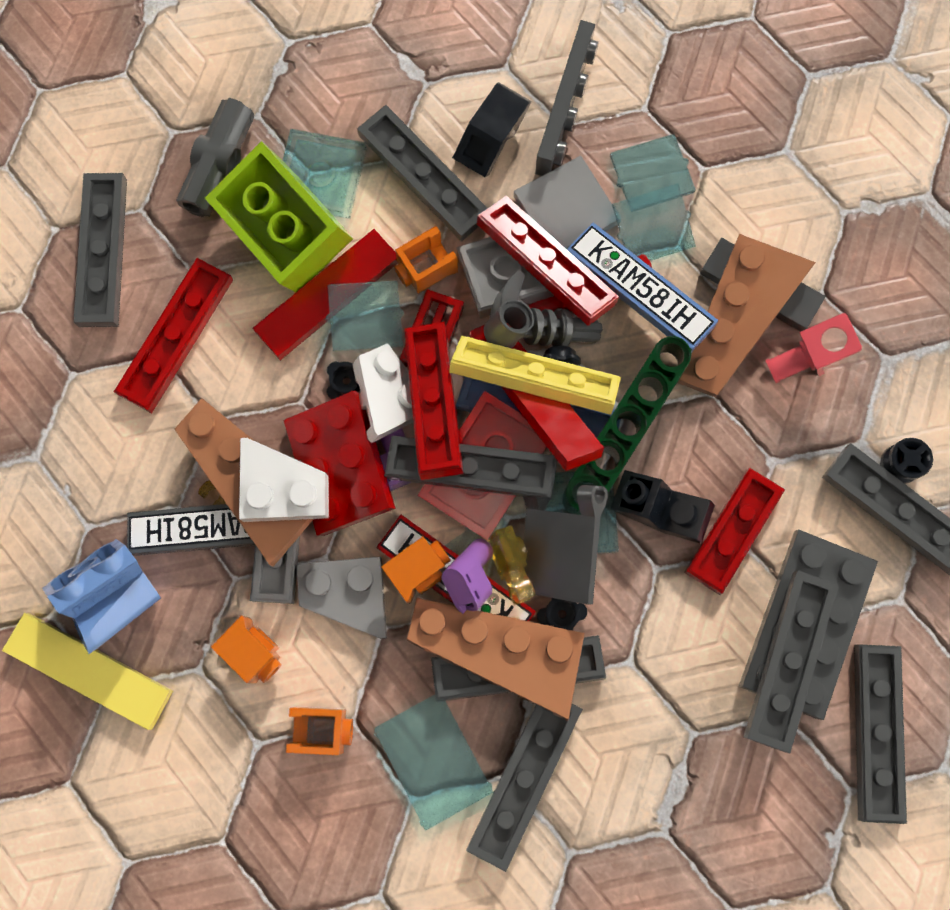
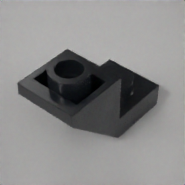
(491, 128)
(661, 508)

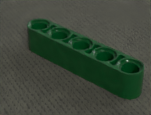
(637, 410)

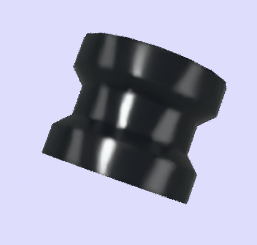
(915, 456)

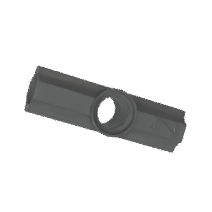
(215, 155)

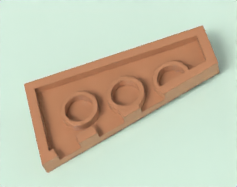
(745, 303)
(216, 448)
(513, 653)

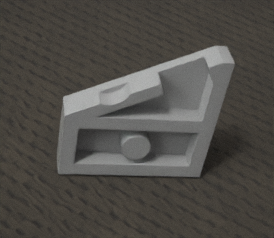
(345, 592)

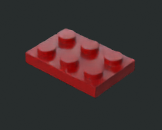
(492, 426)
(336, 442)

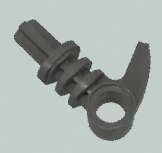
(532, 324)

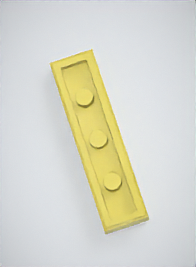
(535, 374)
(90, 674)

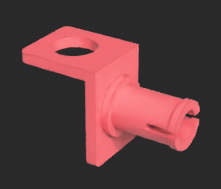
(811, 351)

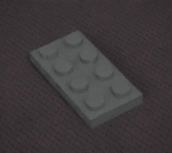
(834, 564)

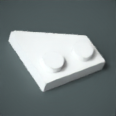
(383, 391)
(279, 486)

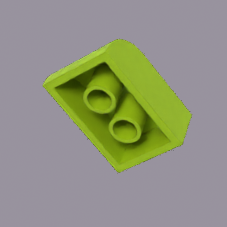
(278, 218)

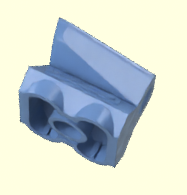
(102, 593)

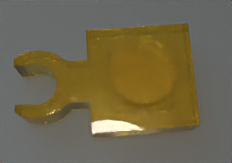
(510, 560)

